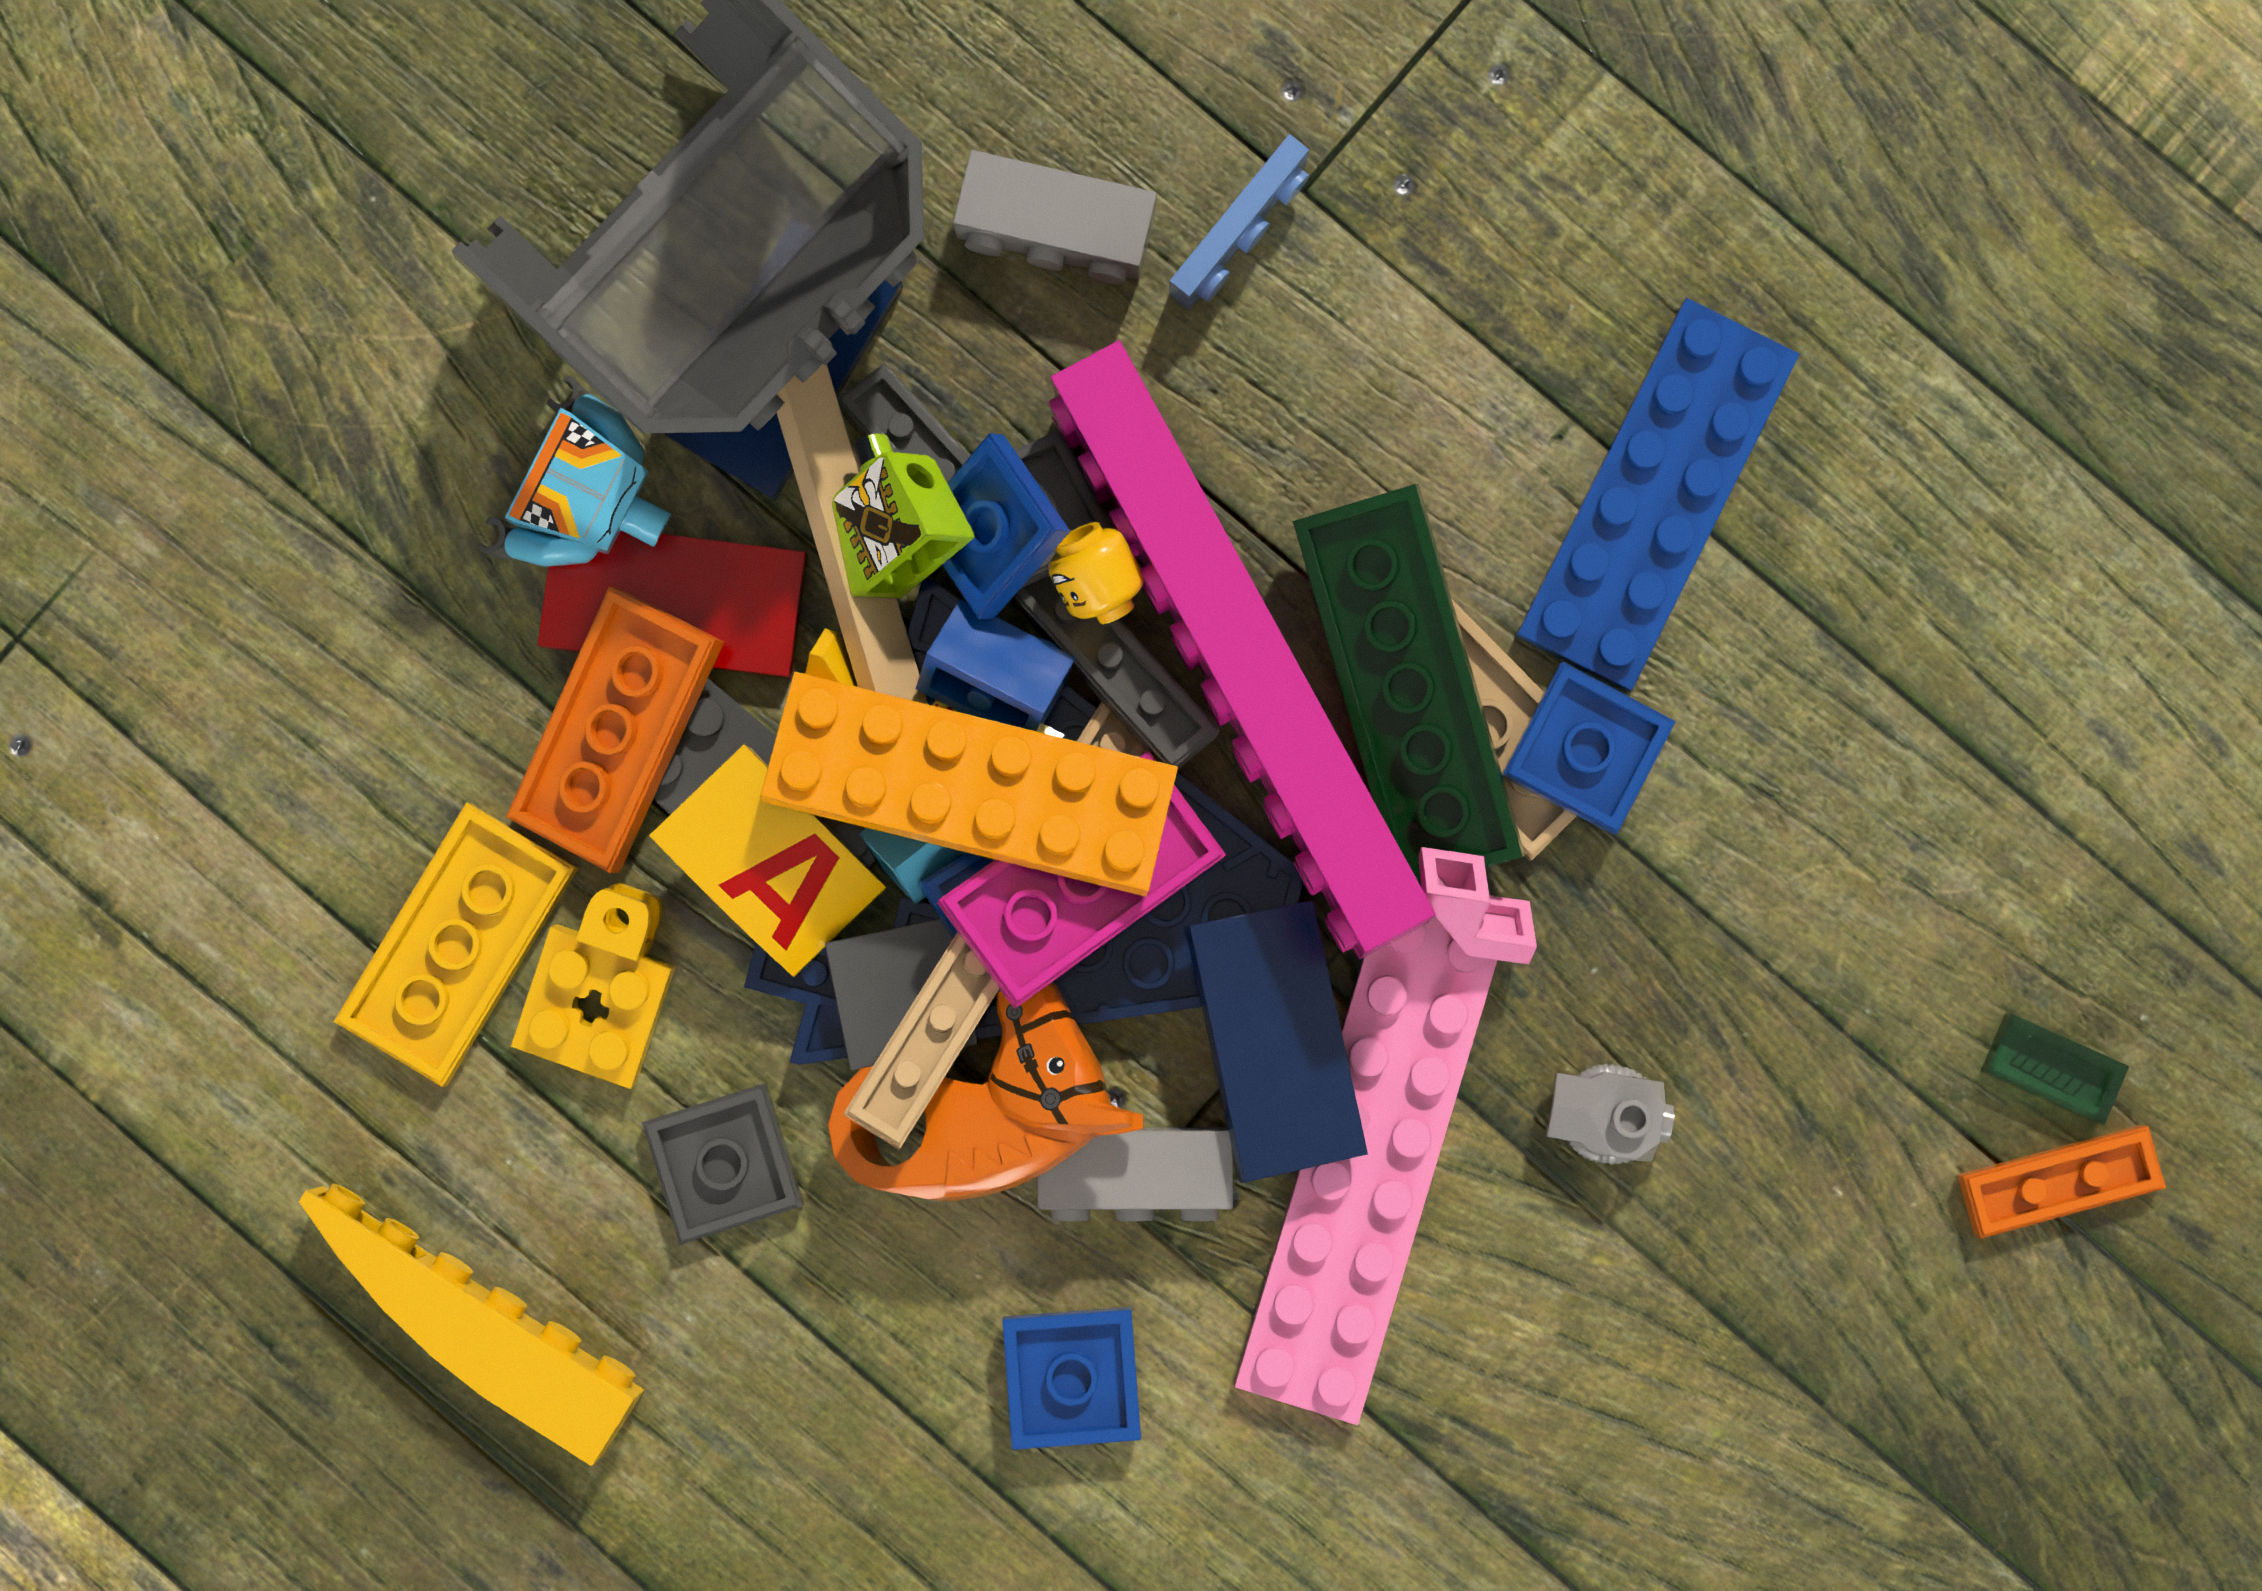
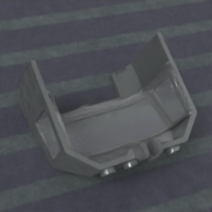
(737, 241)

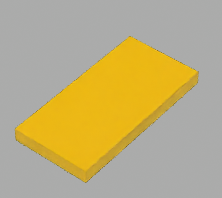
(456, 944)

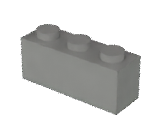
(1054, 217)
(1144, 1173)

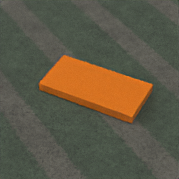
(614, 729)

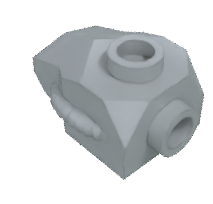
(1610, 1114)

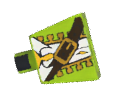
(895, 520)

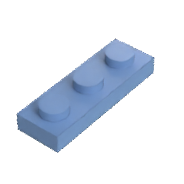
(1241, 224)

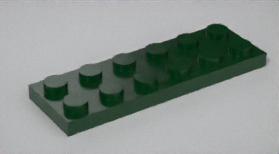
(1408, 678)

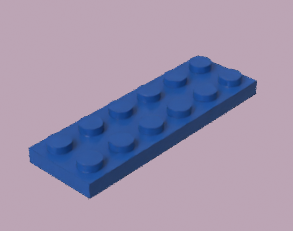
(1657, 495)

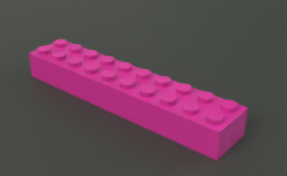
(1240, 651)

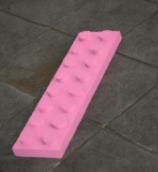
(1358, 1216)

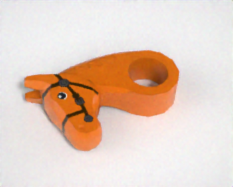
(982, 1139)

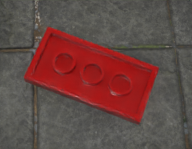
(724, 588)

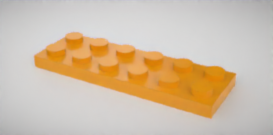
(969, 784)

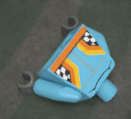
(579, 489)

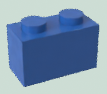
(994, 670)

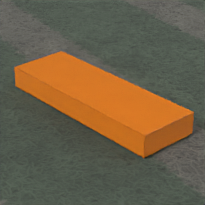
(2061, 1181)

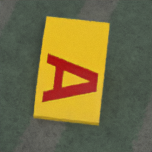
(767, 864)

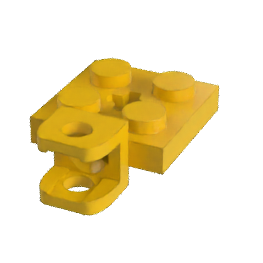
(606, 959)

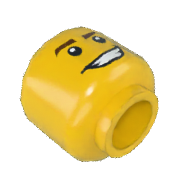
(1096, 573)

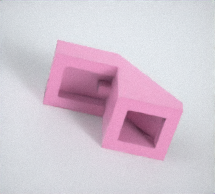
(1477, 921)

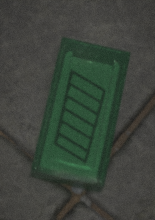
(2054, 1068)

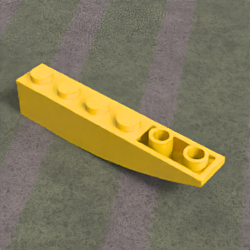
(479, 1333)

